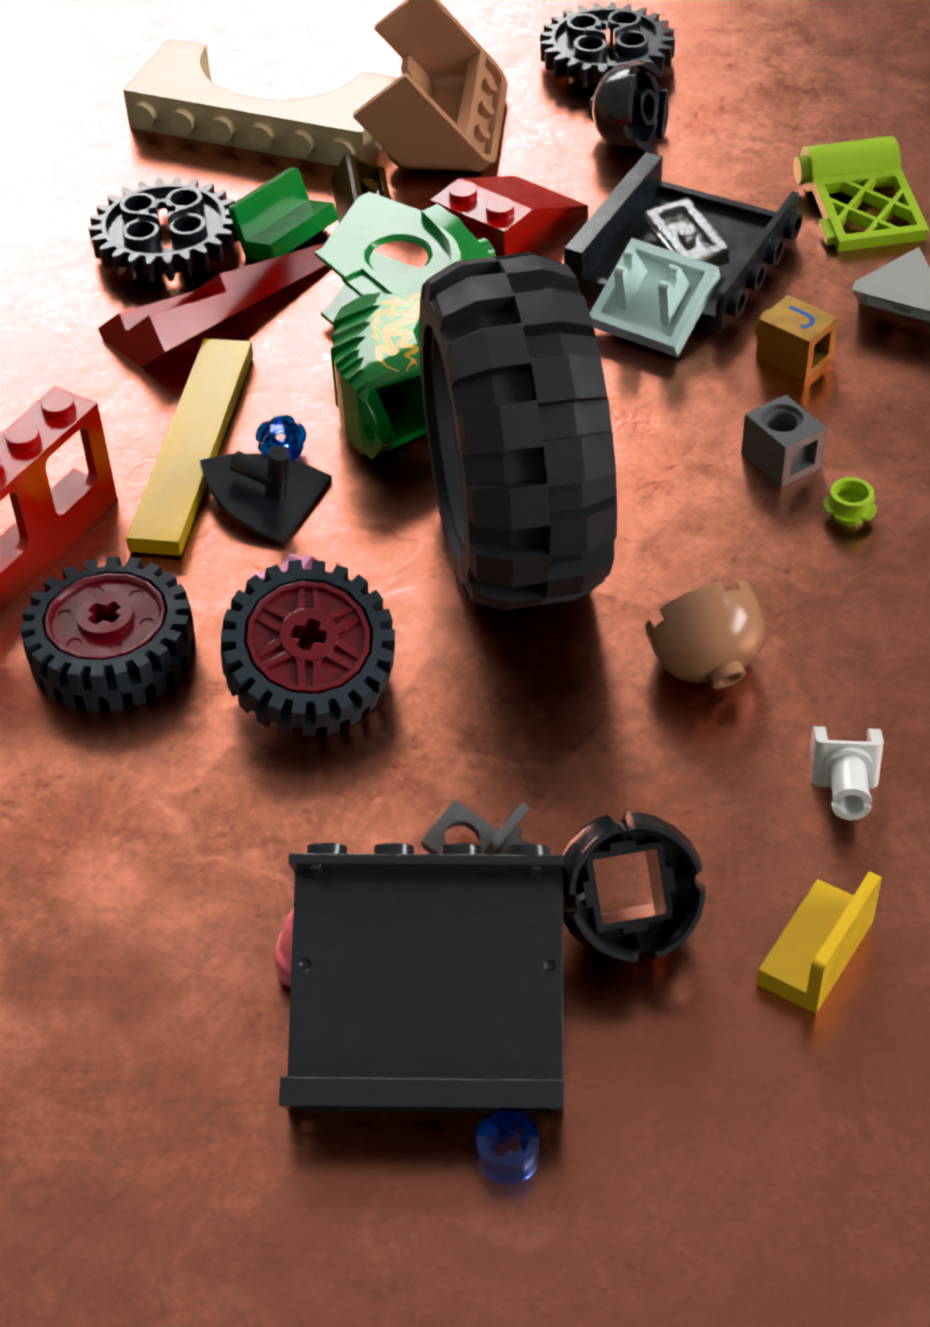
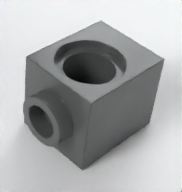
(783, 440)

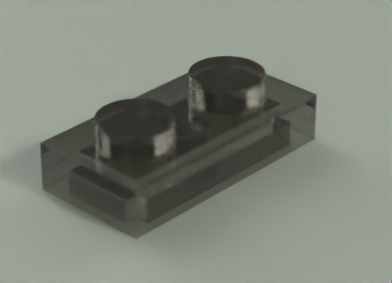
(686, 232)

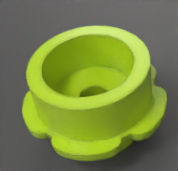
(850, 501)

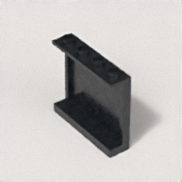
(751, 233)

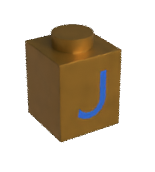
(795, 337)

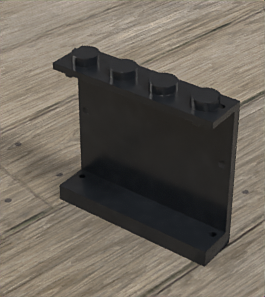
(426, 980)

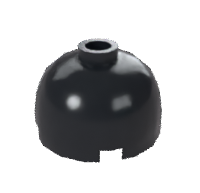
(630, 107)

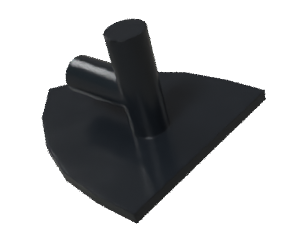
(264, 490)

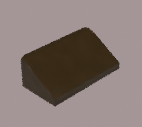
(354, 179)

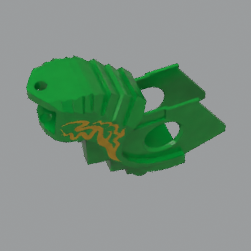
(379, 315)

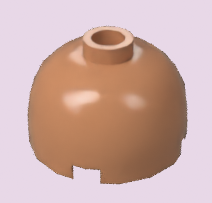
(709, 634)

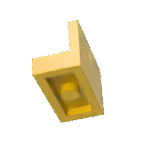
(819, 942)

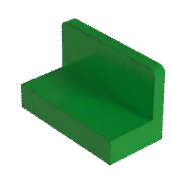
(279, 216)

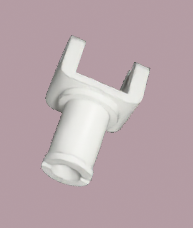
(848, 769)

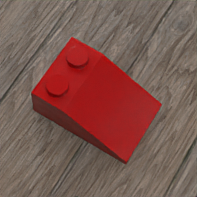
(510, 212)

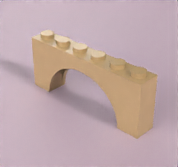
(179, 100)

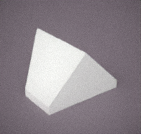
(898, 287)

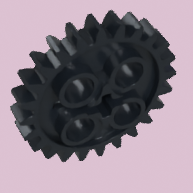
(579, 47)
(130, 232)

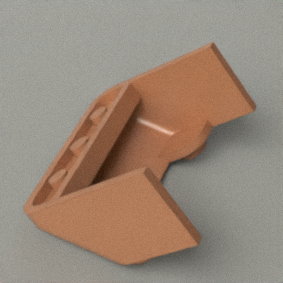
(447, 100)

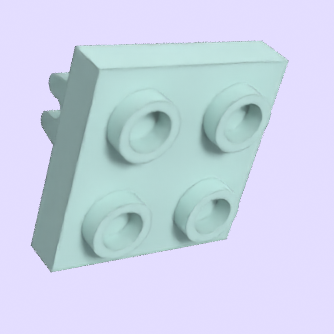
(654, 297)

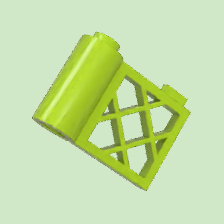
(856, 170)

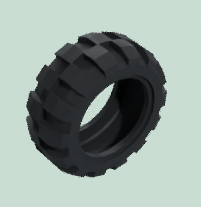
(518, 430)

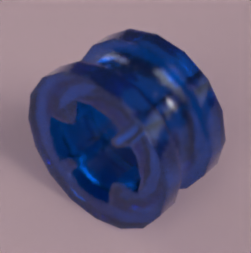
(512, 1166)

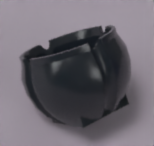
(639, 929)

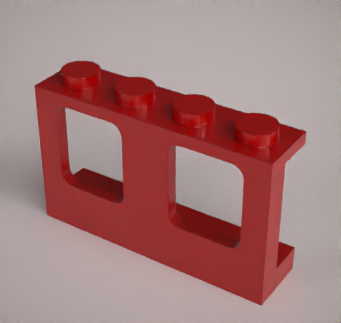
(46, 517)

